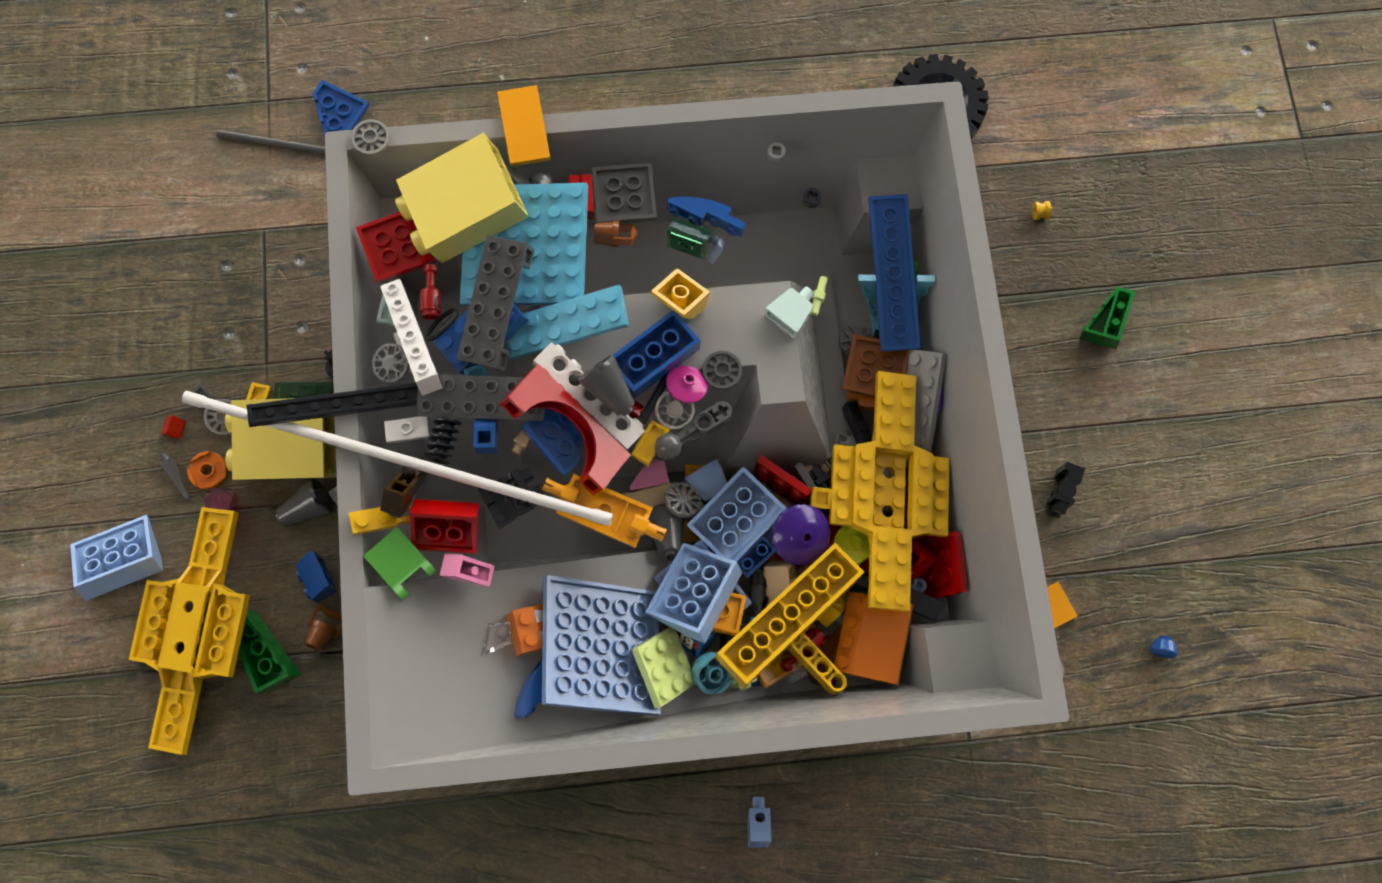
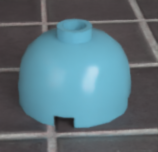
(710, 674)

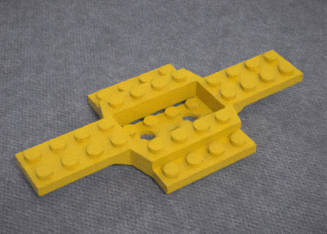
(863, 491)
(166, 623)

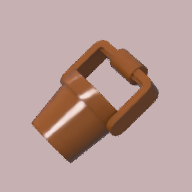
(609, 234)
(320, 632)

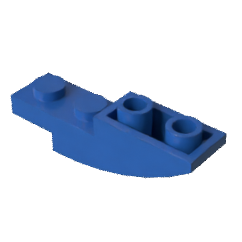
(702, 210)
(757, 554)
(530, 693)

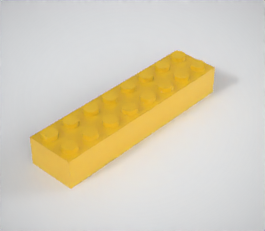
(789, 615)

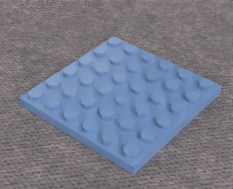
(590, 645)

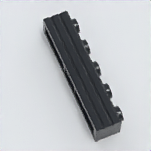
(856, 422)

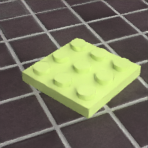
(663, 666)

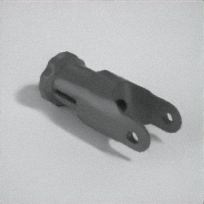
(758, 591)

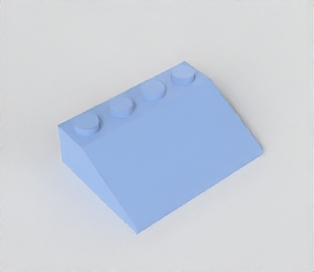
(736, 516)
(115, 558)
(694, 592)

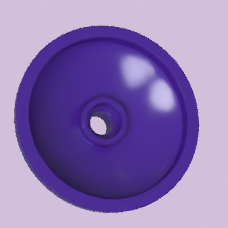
(790, 530)

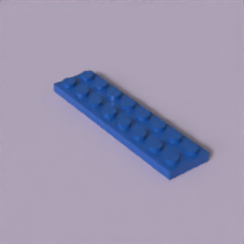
(894, 272)

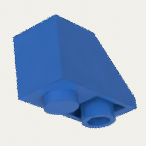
(485, 436)

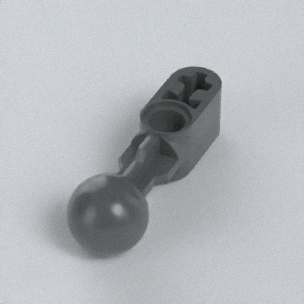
(669, 445)

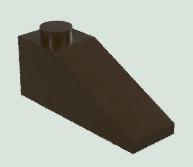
(401, 491)

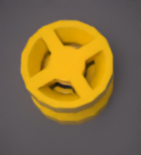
(1041, 210)

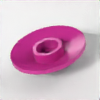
(683, 390)

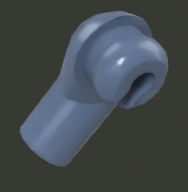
(717, 249)

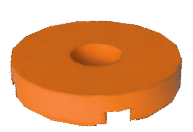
(215, 478)

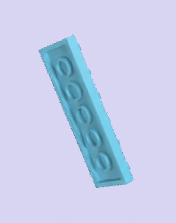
(570, 322)

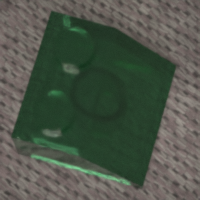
(689, 237)

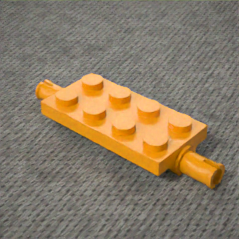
(629, 516)

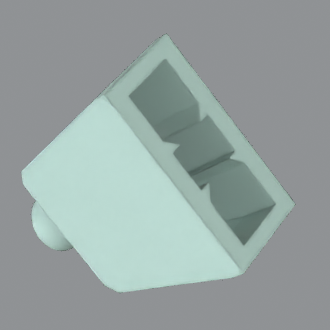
(791, 310)

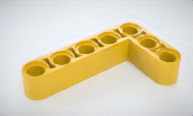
(817, 658)

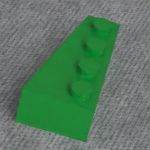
(264, 657)

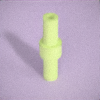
(819, 295)

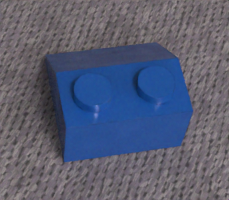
(315, 576)

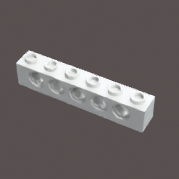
(411, 337)
(556, 353)

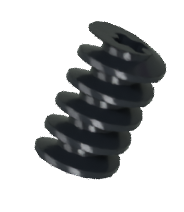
(441, 439)

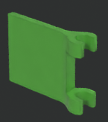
(397, 561)

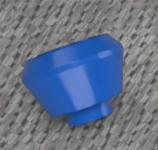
(1164, 647)

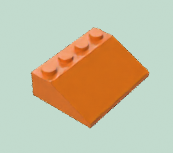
(872, 641)

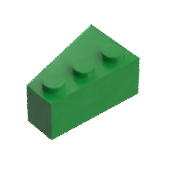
(1110, 320)

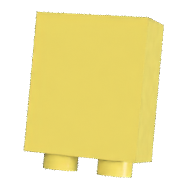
(459, 199)
(277, 454)

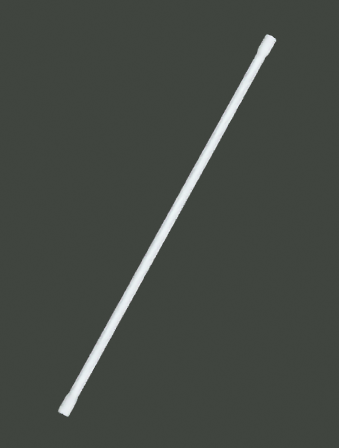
(592, 514)

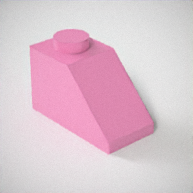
(650, 476)
(466, 570)

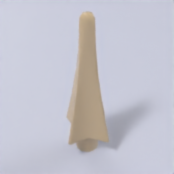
(521, 443)

